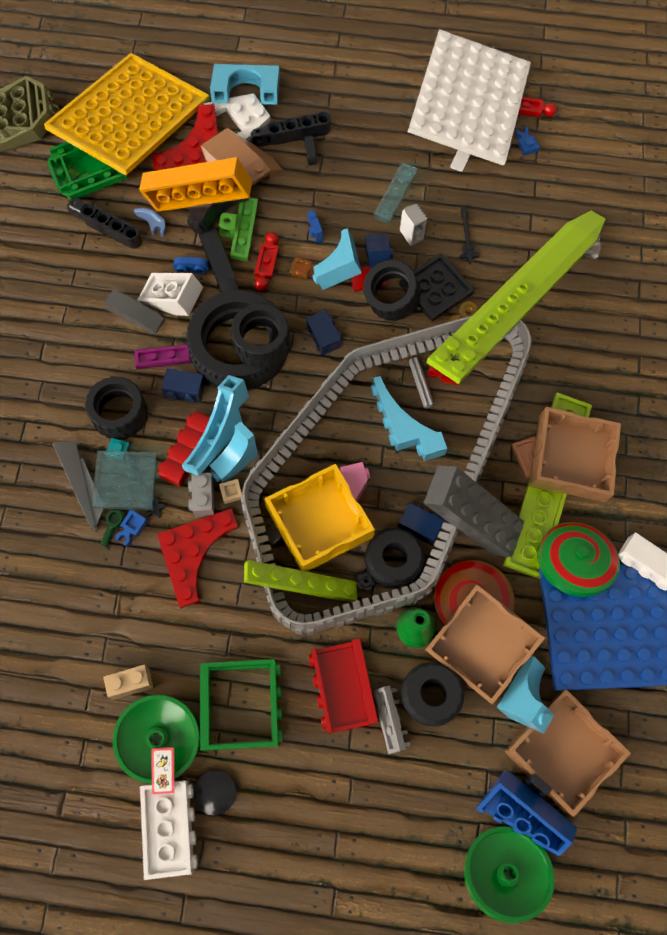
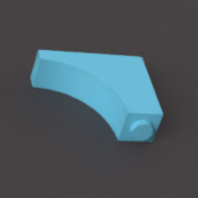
(340, 264)
(236, 456)
(523, 700)

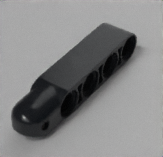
(292, 129)
(105, 223)
(218, 260)

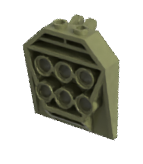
(23, 111)

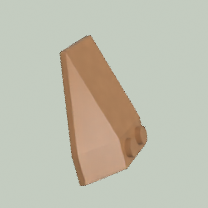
(254, 160)

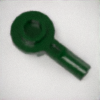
(113, 520)

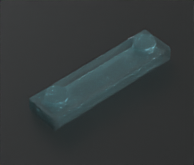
(395, 193)

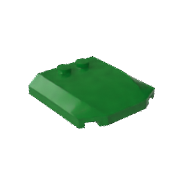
(79, 172)

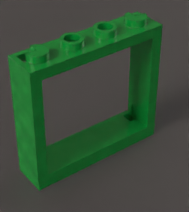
(205, 704)

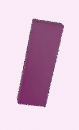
(162, 357)

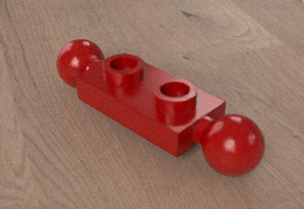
(535, 107)
(266, 261)

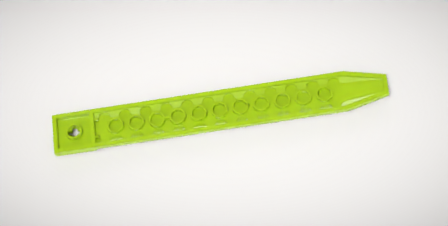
(516, 298)

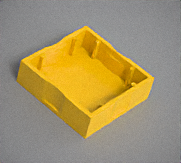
(319, 518)

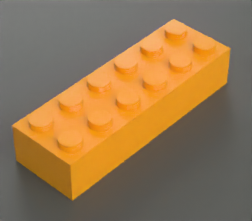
(196, 184)

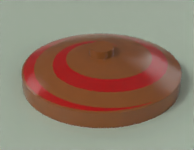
(461, 579)

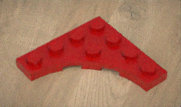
(190, 151)
(186, 548)

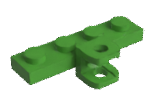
(240, 228)

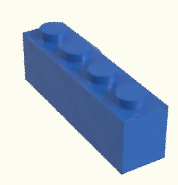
(527, 813)

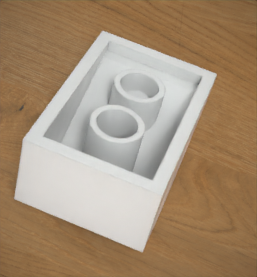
(171, 292)

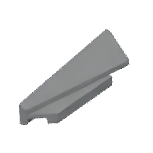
(79, 479)

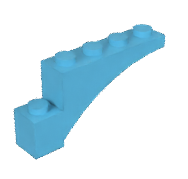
(221, 426)
(404, 429)

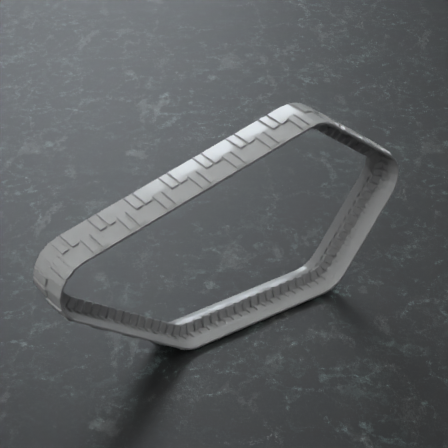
(352, 364)

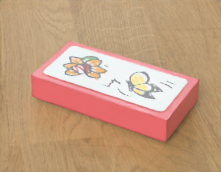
(163, 770)

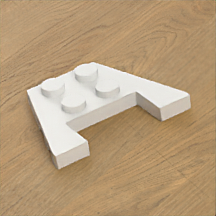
(245, 112)

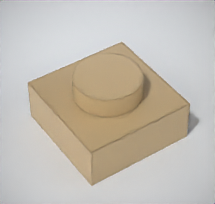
(230, 491)

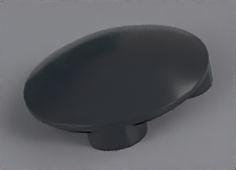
(214, 792)

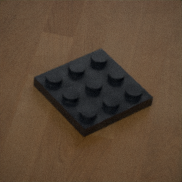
(440, 287)

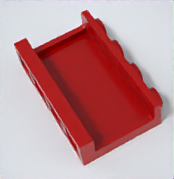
(343, 687)

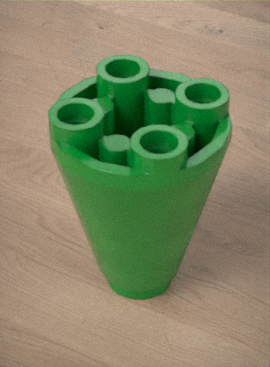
(415, 634)

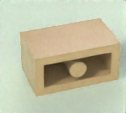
(128, 682)

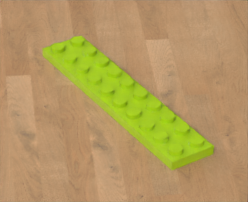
(541, 507)

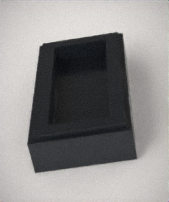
(536, 784)

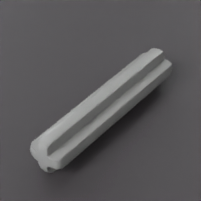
(421, 383)

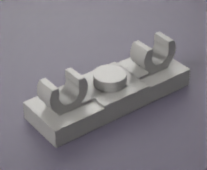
(390, 719)

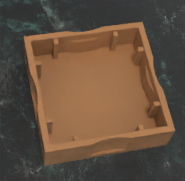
(575, 455)
(485, 643)
(570, 754)

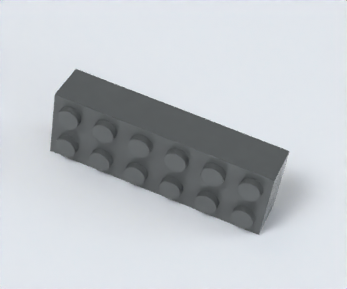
(474, 511)

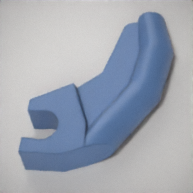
(153, 218)

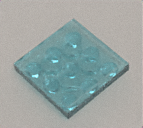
(124, 480)

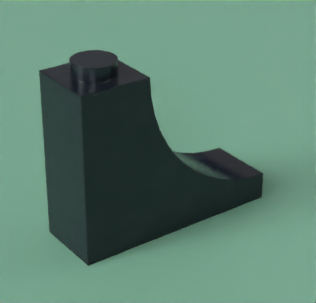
(203, 216)

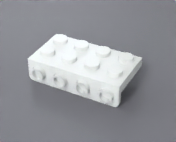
(168, 832)

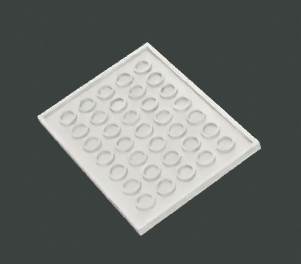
(470, 97)

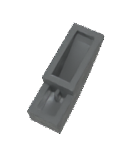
(133, 311)

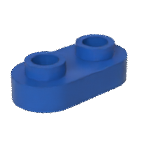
(191, 265)

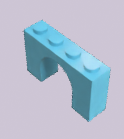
(229, 75)

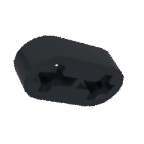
(310, 150)

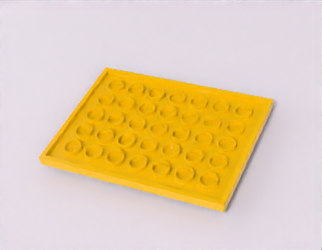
(127, 113)

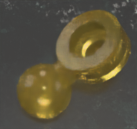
(466, 306)

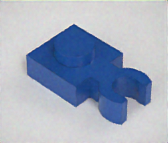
(526, 143)
(315, 229)
(132, 525)

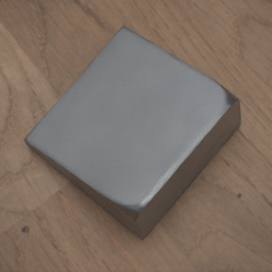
(273, 535)

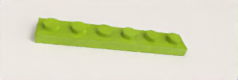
(299, 581)

